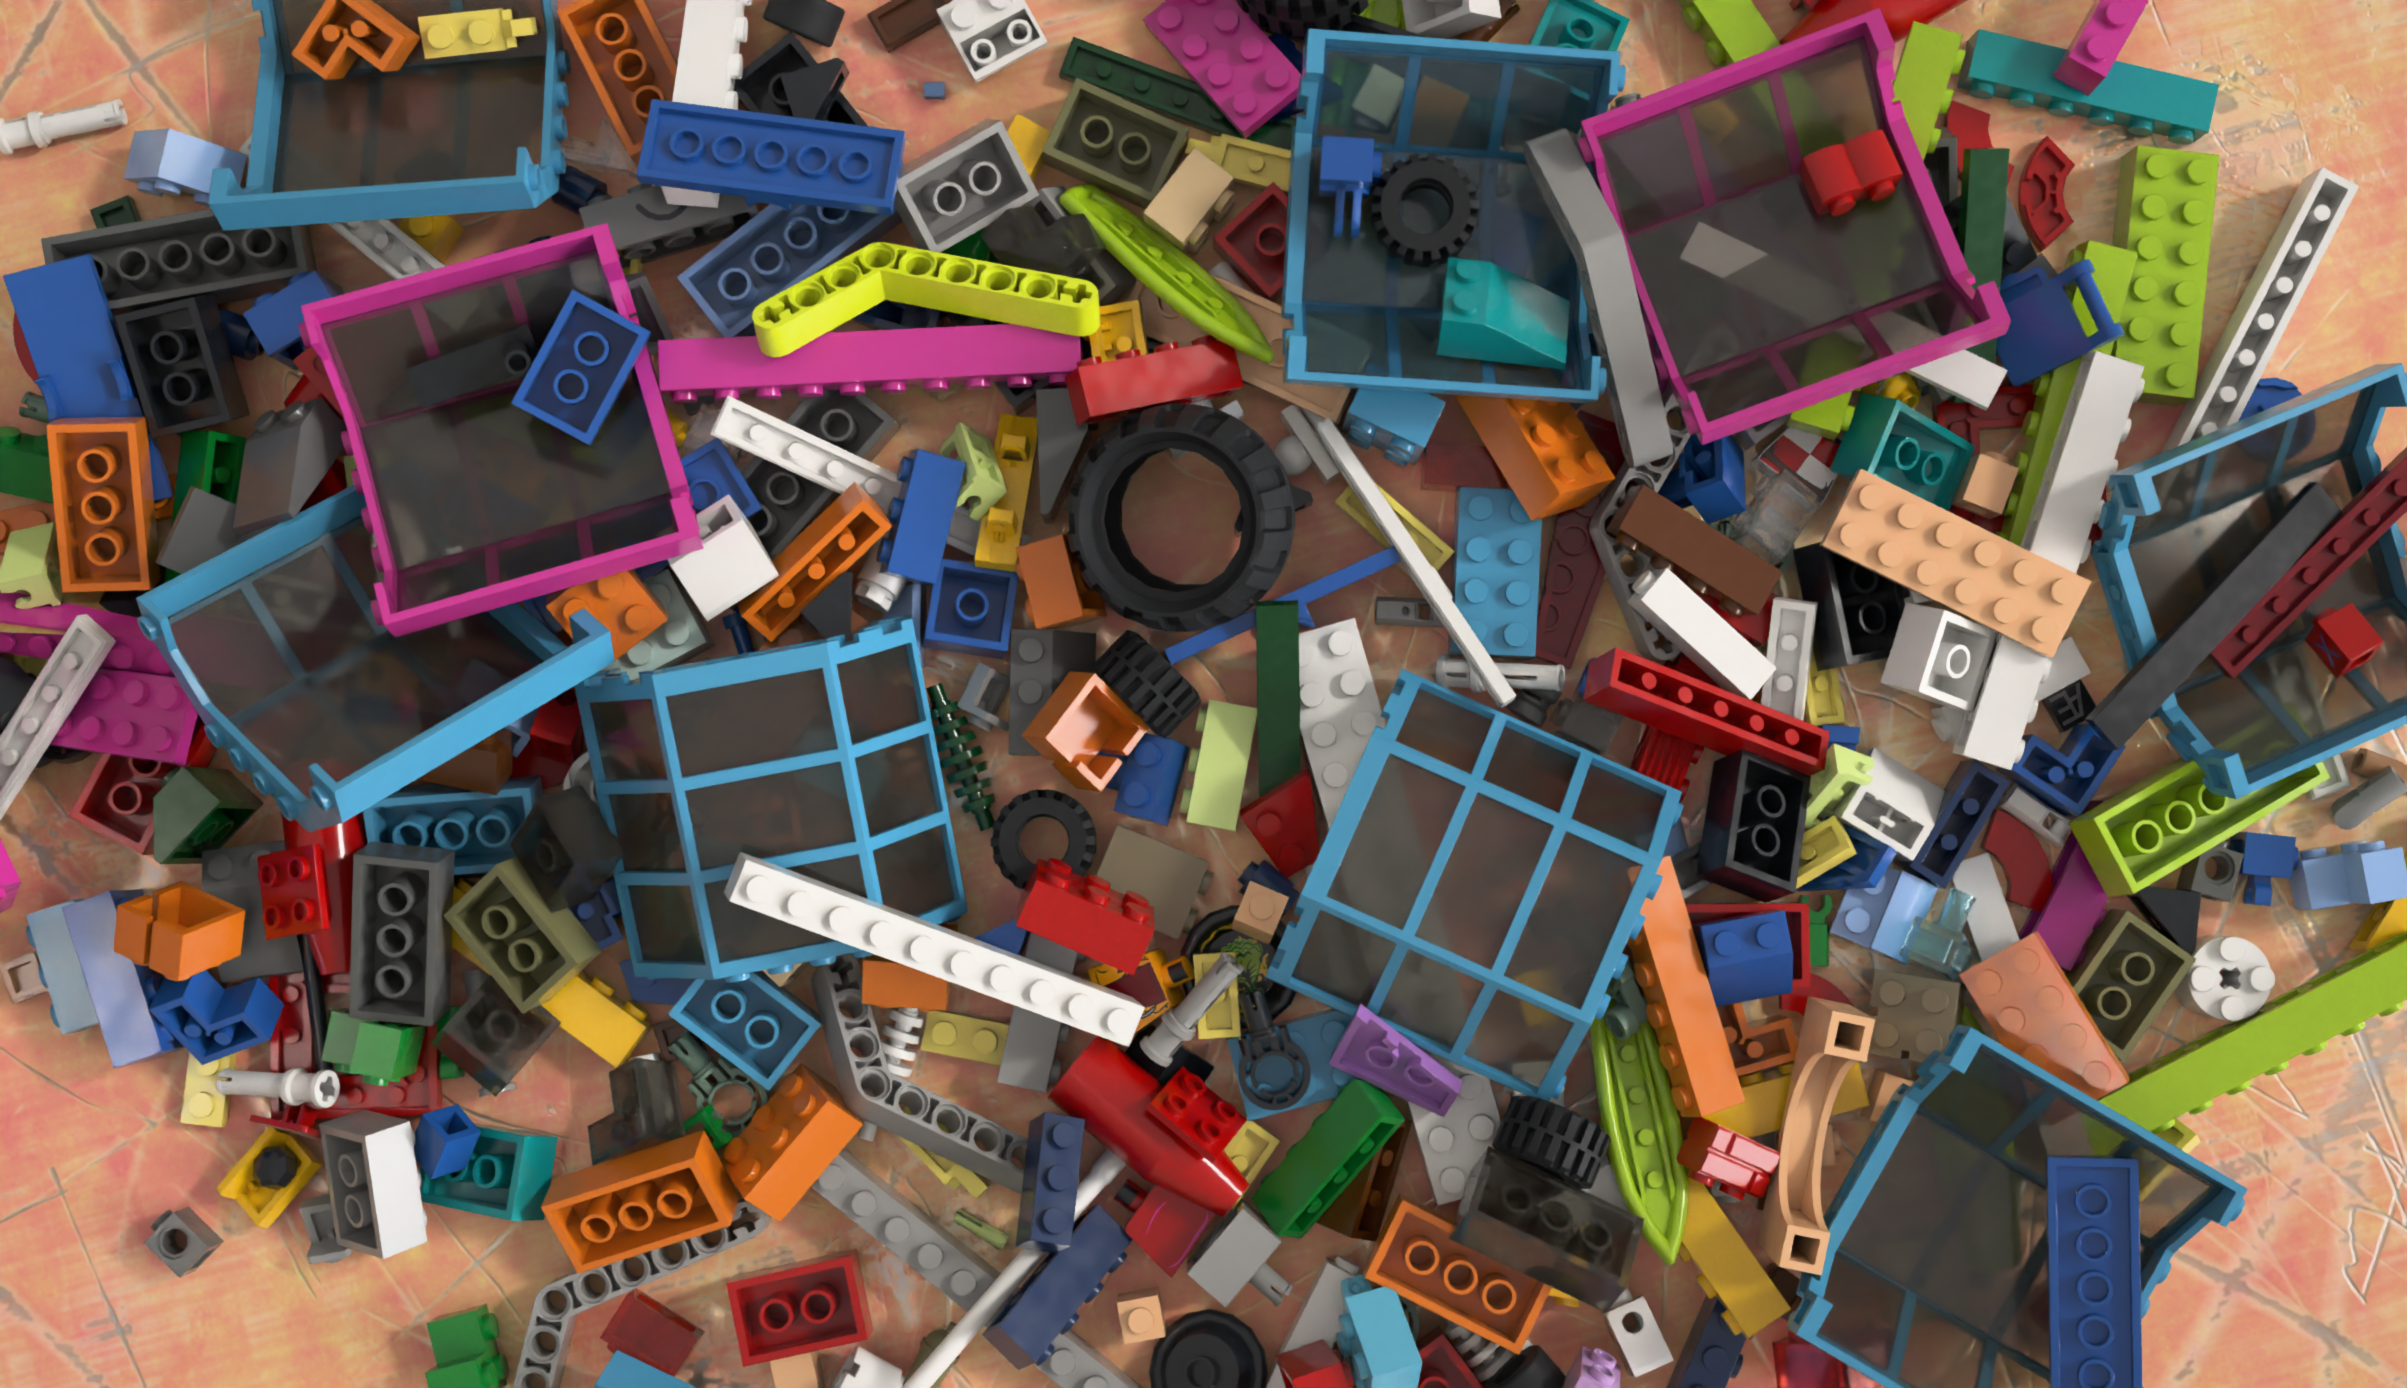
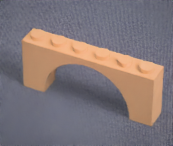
(1792, 1218)

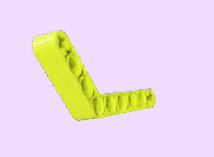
(924, 280)

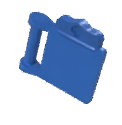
(2044, 322)

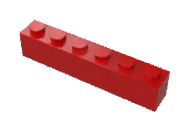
(1702, 712)

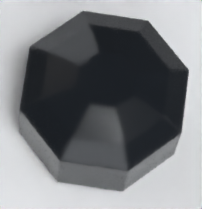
(275, 1167)

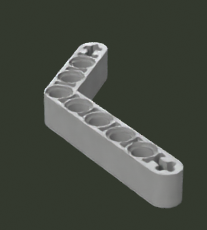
(1608, 294)
(1611, 553)
(840, 987)
(618, 1281)

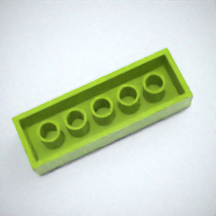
(2168, 219)
(2173, 821)

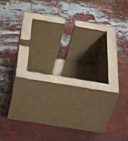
(1913, 1014)

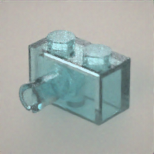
(1941, 945)

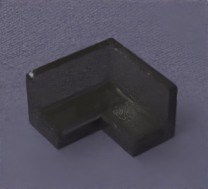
(644, 1110)

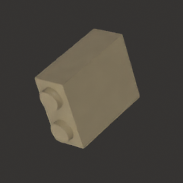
(1159, 874)

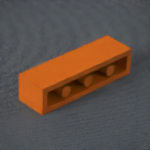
(816, 560)

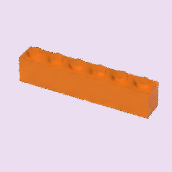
(1682, 1004)

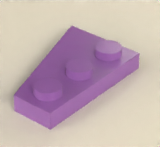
(1393, 1063)

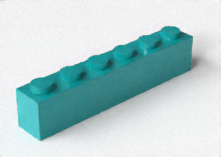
(2128, 96)

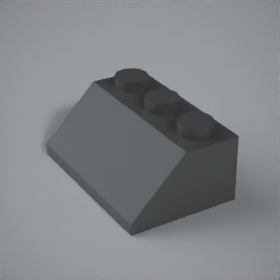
(1036, 670)

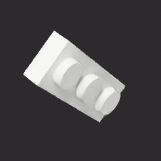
(1790, 652)

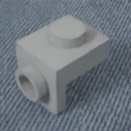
(983, 697)
(321, 1231)

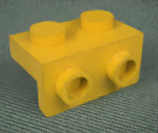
(1119, 331)
(263, 1203)

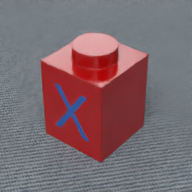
(2343, 639)

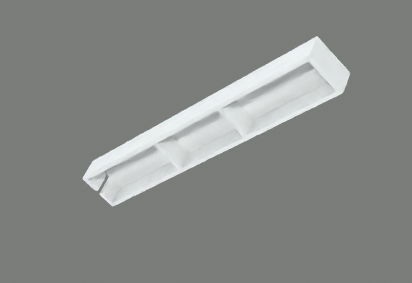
(1335, 727)

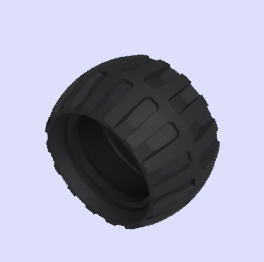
(1103, 549)

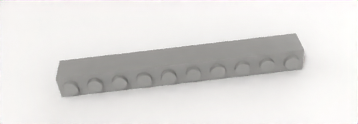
(949, 1263)

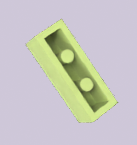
(1219, 765)

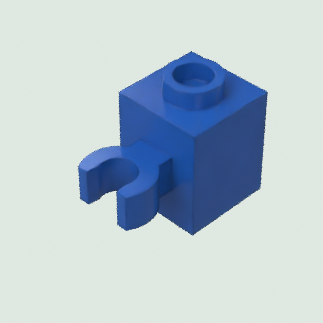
(2263, 859)

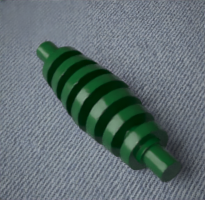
(966, 771)

